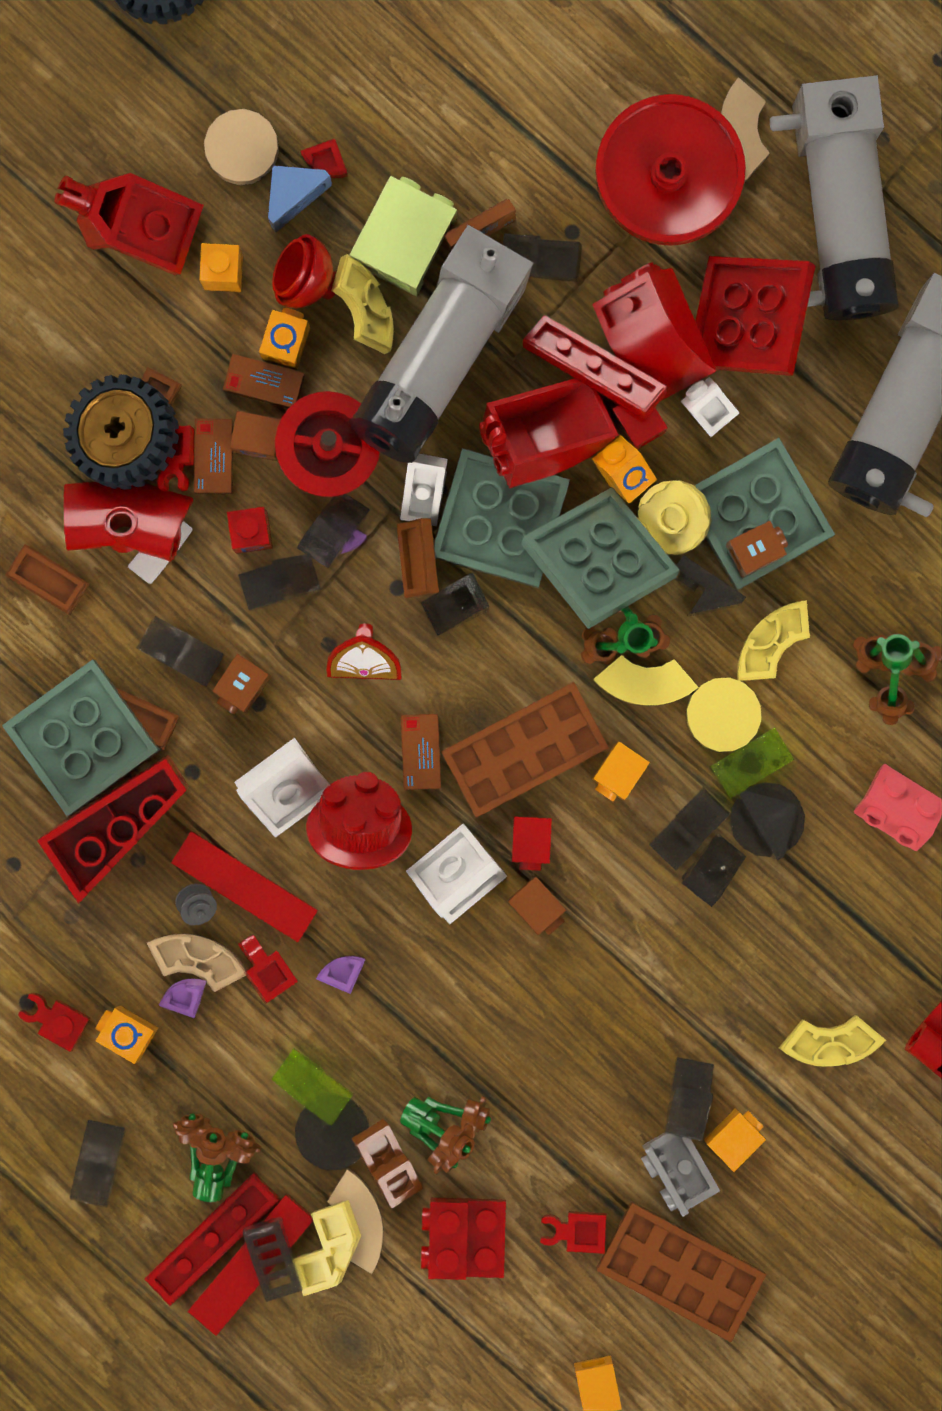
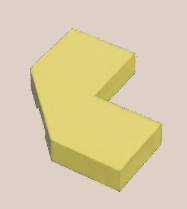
(339, 1239)

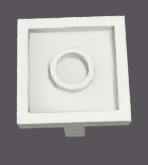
(282, 787)
(456, 874)

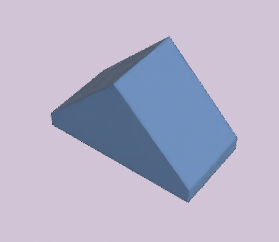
(293, 191)

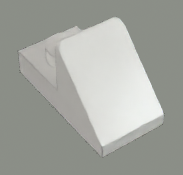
(424, 488)

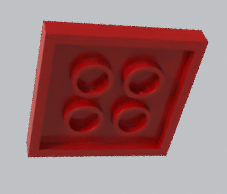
(754, 312)

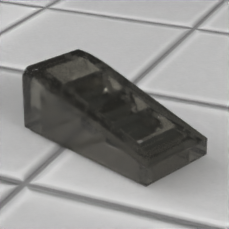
(264, 1229)

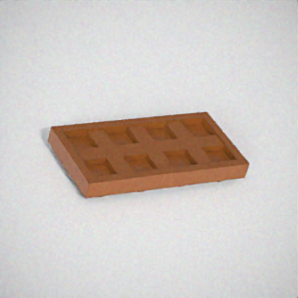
(524, 749)
(681, 1271)

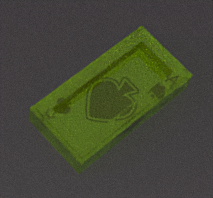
(752, 762)

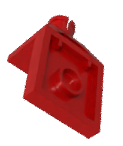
(134, 218)

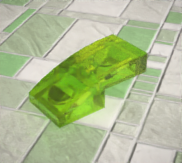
(312, 1087)

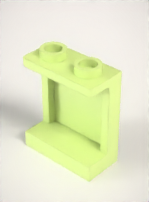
(404, 234)

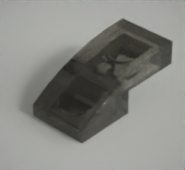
(550, 257)
(333, 529)
(180, 651)
(689, 828)
(97, 1163)

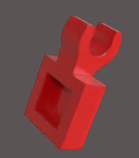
(269, 973)

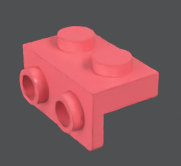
(900, 808)

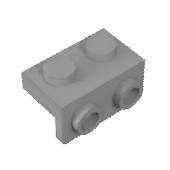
(680, 1170)

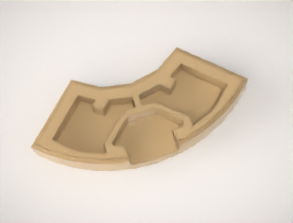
(742, 111)
(197, 956)
(367, 1216)

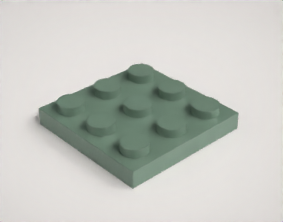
(757, 491)
(488, 519)
(600, 557)
(81, 738)

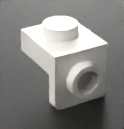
(709, 406)

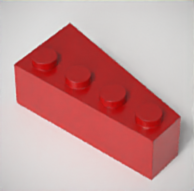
(103, 832)

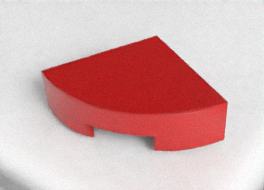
(325, 157)

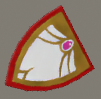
(363, 658)

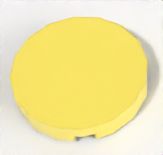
(675, 516)
(723, 714)

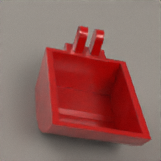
(654, 328)
(545, 430)

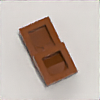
(387, 1163)

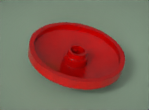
(670, 169)

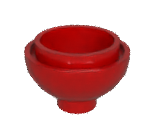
(303, 273)

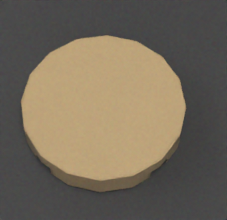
(241, 146)

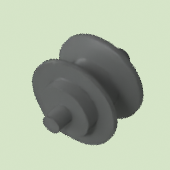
(196, 904)

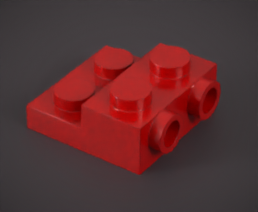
(464, 1238)

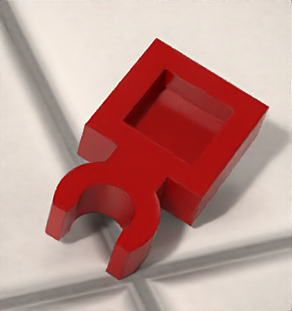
(183, 457)
(60, 1023)
(583, 1231)

